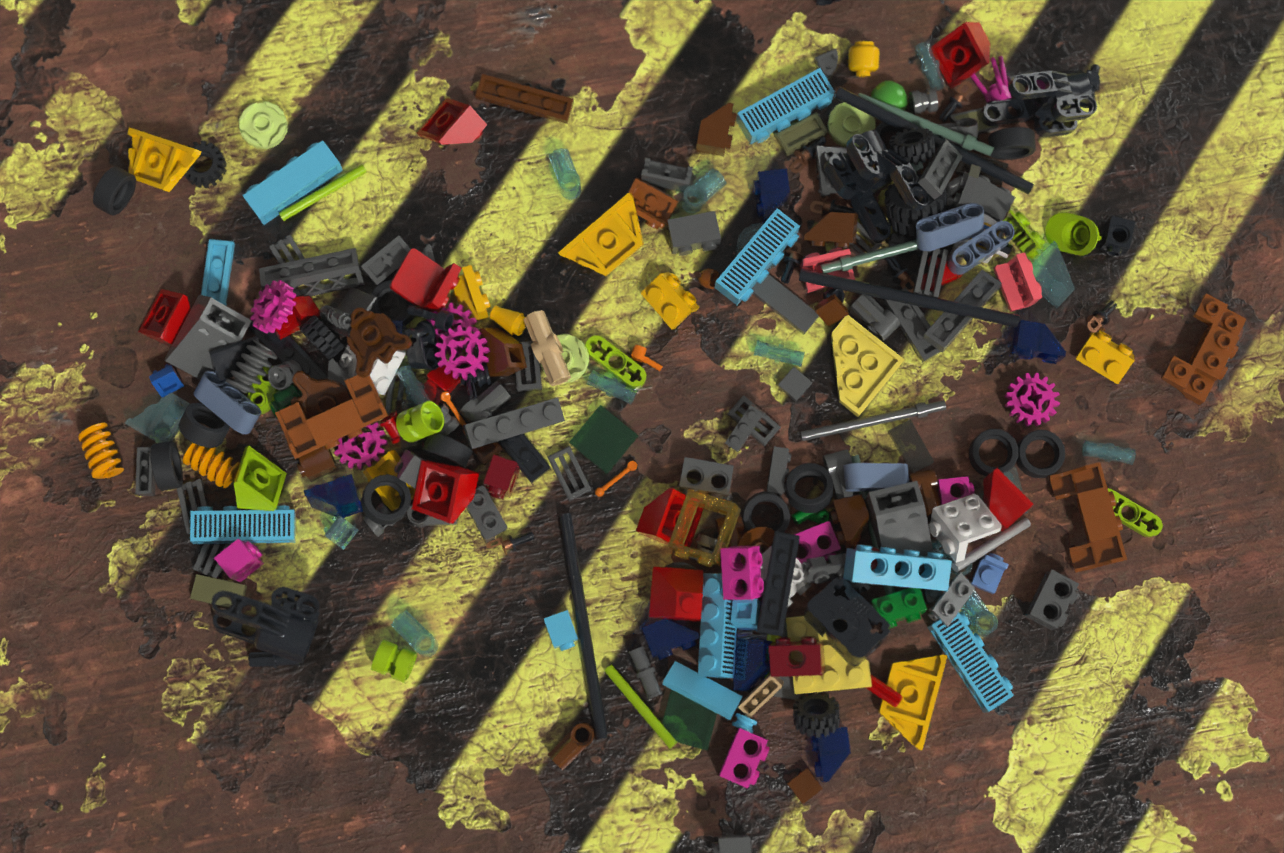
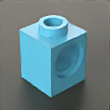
(745, 614)
(561, 630)

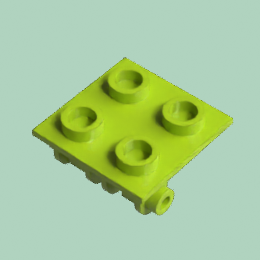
(1036, 241)

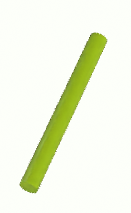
(322, 192)
(640, 706)

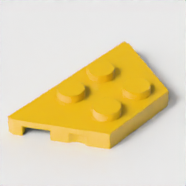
(159, 160)
(608, 239)
(919, 685)

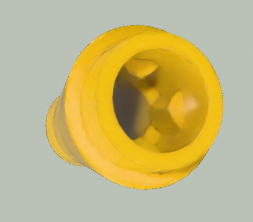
(510, 320)

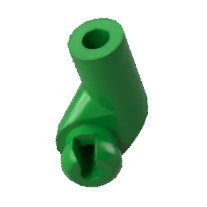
(818, 517)

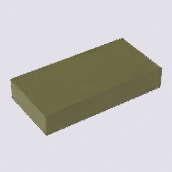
(801, 134)
(206, 587)

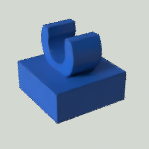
(166, 380)

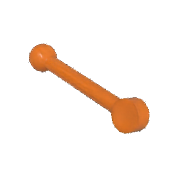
(445, 396)
(632, 466)

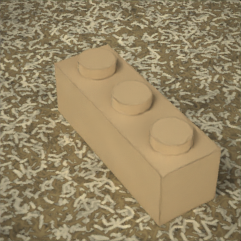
(760, 695)

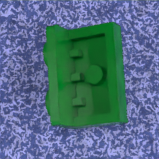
(900, 606)

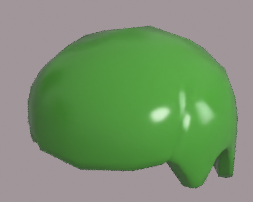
(891, 93)

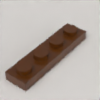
(524, 98)

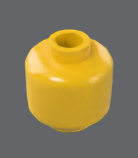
(863, 58)

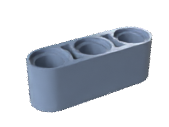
(949, 227)
(988, 239)
(227, 403)
(874, 476)

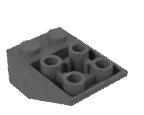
(206, 329)
(899, 519)

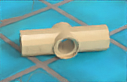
(547, 348)

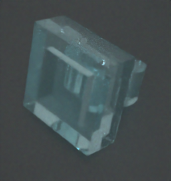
(340, 532)

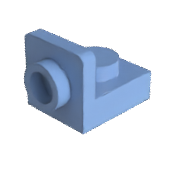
(989, 573)

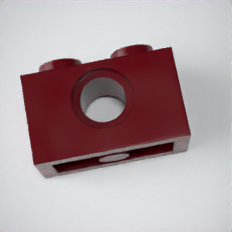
(501, 477)
(782, 663)

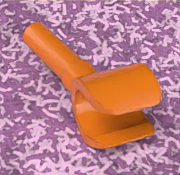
(638, 355)

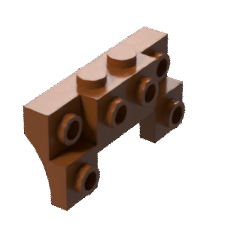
(1211, 353)
(328, 427)
(1097, 516)

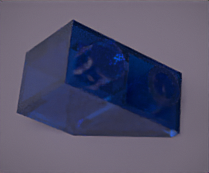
(773, 191)
(1036, 341)
(336, 497)
(666, 636)
(751, 663)
(830, 752)

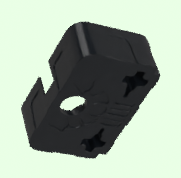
(857, 641)

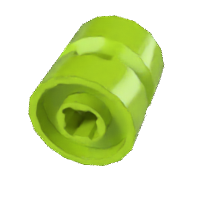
(420, 421)
(394, 661)

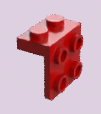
(424, 281)

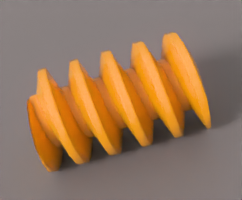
(98, 451)
(211, 464)

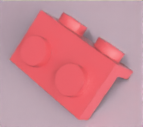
(815, 260)
(1018, 282)

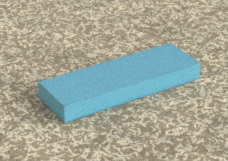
(218, 270)
(702, 690)

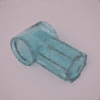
(565, 172)
(704, 190)
(976, 609)
(414, 632)

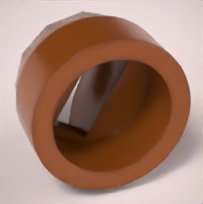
(708, 278)

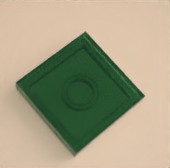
(603, 439)
(688, 721)

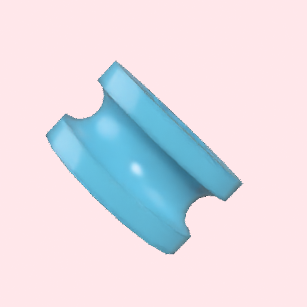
(744, 723)

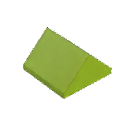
(258, 482)

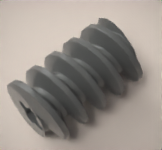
(251, 368)

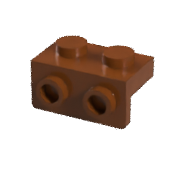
(652, 203)

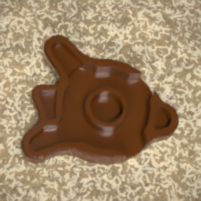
(374, 338)
(318, 394)

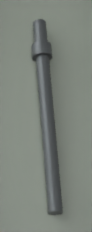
(919, 410)

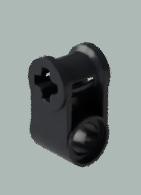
(423, 348)

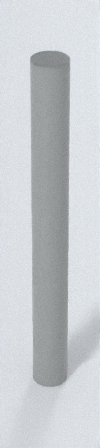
(991, 544)

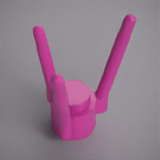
(999, 90)

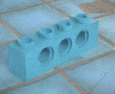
(935, 575)

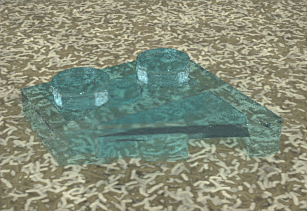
(1053, 275)

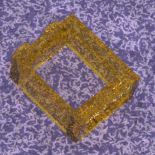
(692, 501)

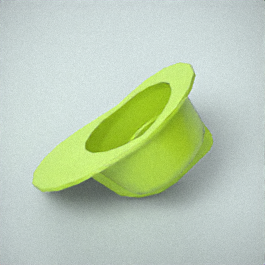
(1072, 233)

